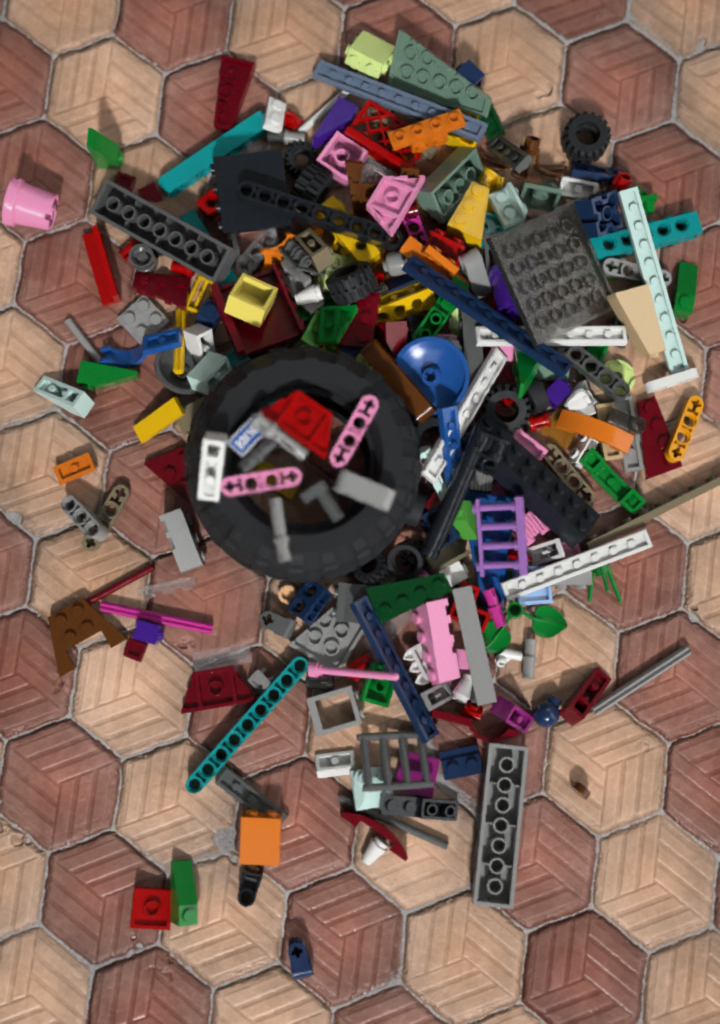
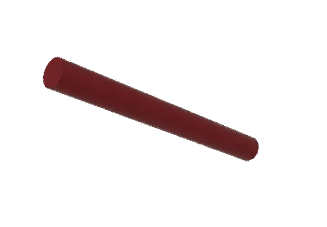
(120, 584)

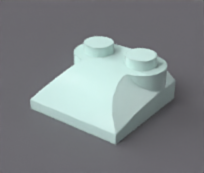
(362, 799)

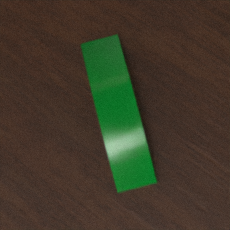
(611, 482)

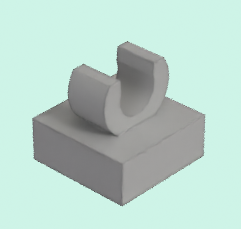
(259, 681)

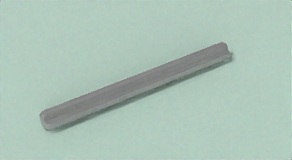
(641, 680)

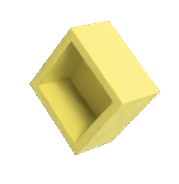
(251, 300)

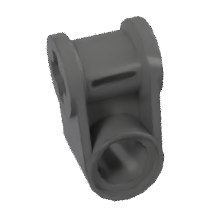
(281, 625)

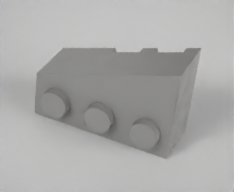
(183, 540)

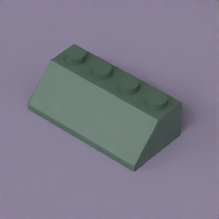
(449, 183)

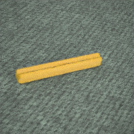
(179, 353)

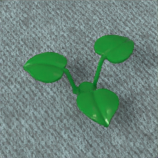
(546, 624)

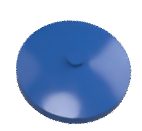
(436, 369)

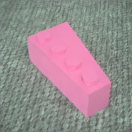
(436, 641)

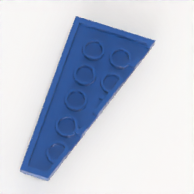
(493, 576)

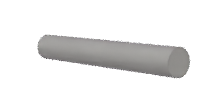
(82, 339)

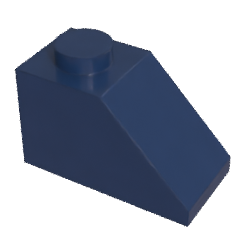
(209, 315)

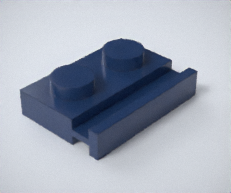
(460, 762)

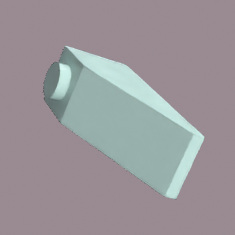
(65, 396)

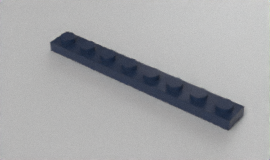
(391, 662)

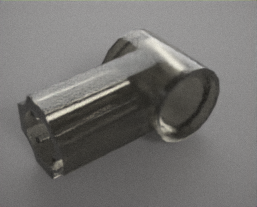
(624, 421)

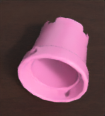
(28, 205)

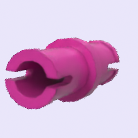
(494, 607)

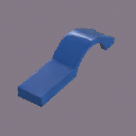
(151, 344)

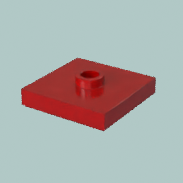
(151, 908)

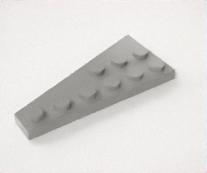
(331, 640)

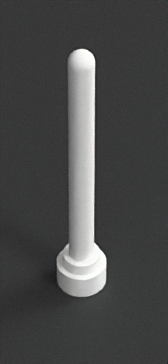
(324, 110)

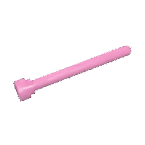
(316, 669)

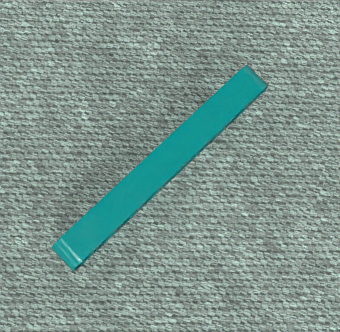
(239, 729)

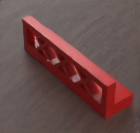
(101, 267)

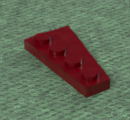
(233, 86)
(654, 439)

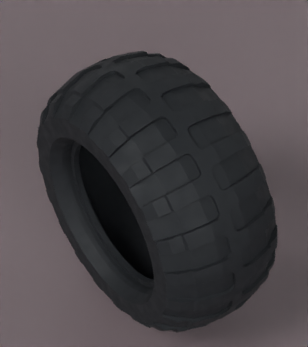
(387, 445)

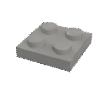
(143, 319)

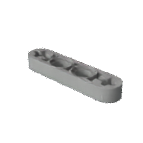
(635, 276)

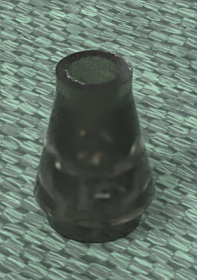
(322, 683)

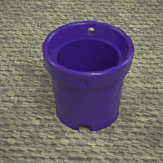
(502, 297)

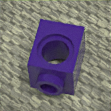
(558, 392)
(148, 632)

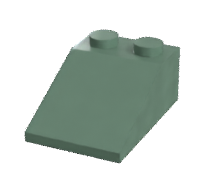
(540, 196)

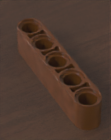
(398, 380)

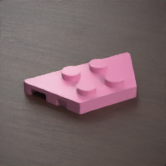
(393, 199)

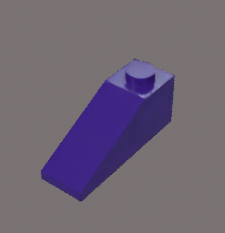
(338, 119)

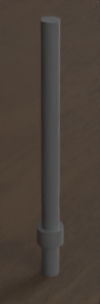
(397, 823)

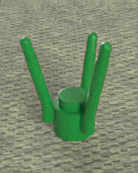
(603, 572)

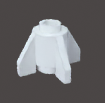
(581, 400)

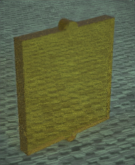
(556, 435)

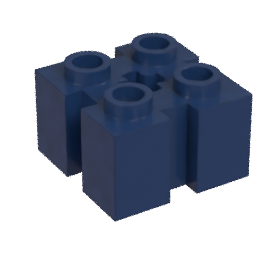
(599, 213)

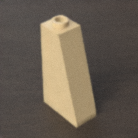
(638, 315)

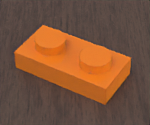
(75, 468)

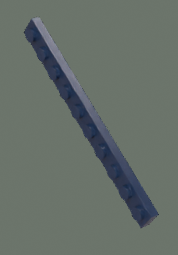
(486, 316)

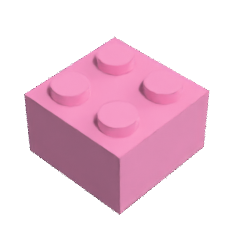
(334, 155)

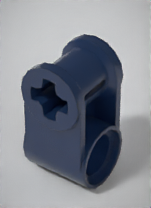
(299, 961)

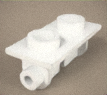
(580, 450)

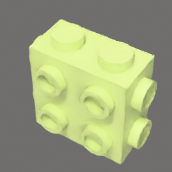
(369, 54)

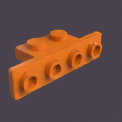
(427, 132)
(431, 256)

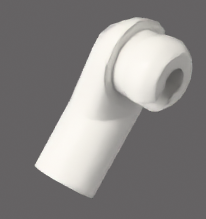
(506, 655)

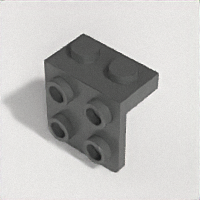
(346, 595)

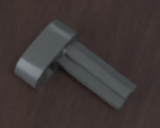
(320, 491)

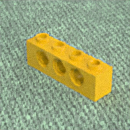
(370, 253)
(405, 299)

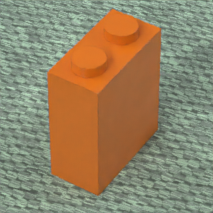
(260, 837)

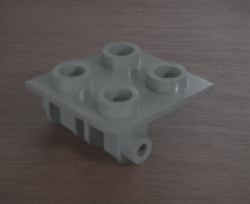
(298, 258)

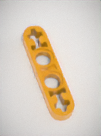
(686, 430)

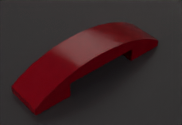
(355, 818)

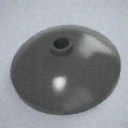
(164, 371)

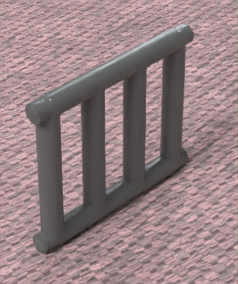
(388, 785)

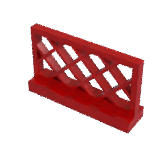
(375, 148)

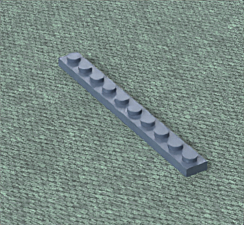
(392, 98)

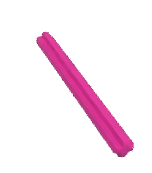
(156, 617)

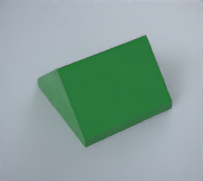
(376, 690)

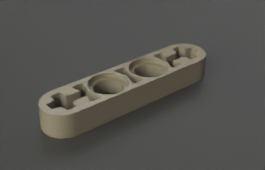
(570, 472)
(108, 519)

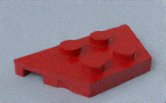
(303, 421)

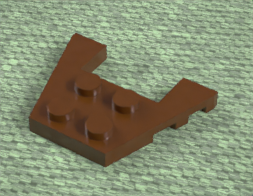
(362, 191)
(75, 625)

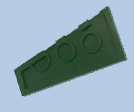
(402, 596)

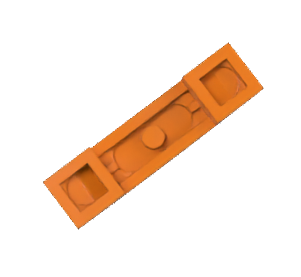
(595, 429)

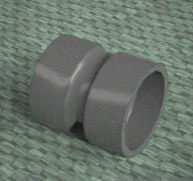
(143, 258)

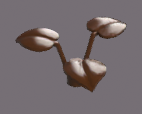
(531, 147)

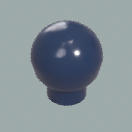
(547, 712)

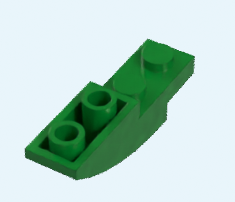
(437, 315)

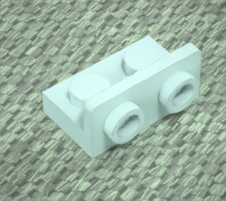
(508, 206)

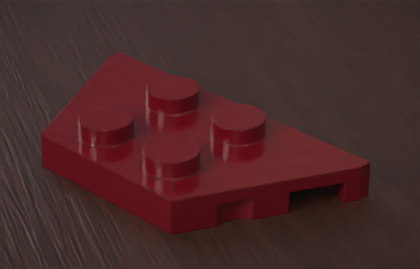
(171, 470)
(216, 689)

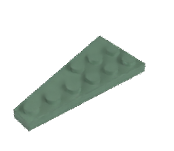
(428, 77)

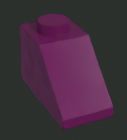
(511, 714)

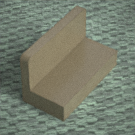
(447, 557)

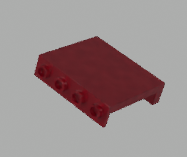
(278, 327)

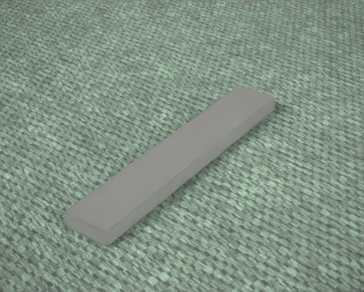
(474, 645)

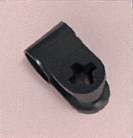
(249, 882)

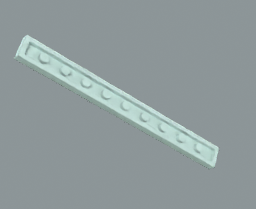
(652, 275)

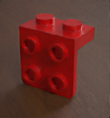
(450, 247)

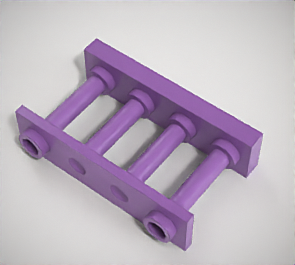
(518, 544)

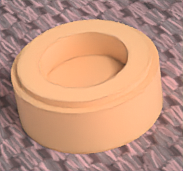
(287, 593)

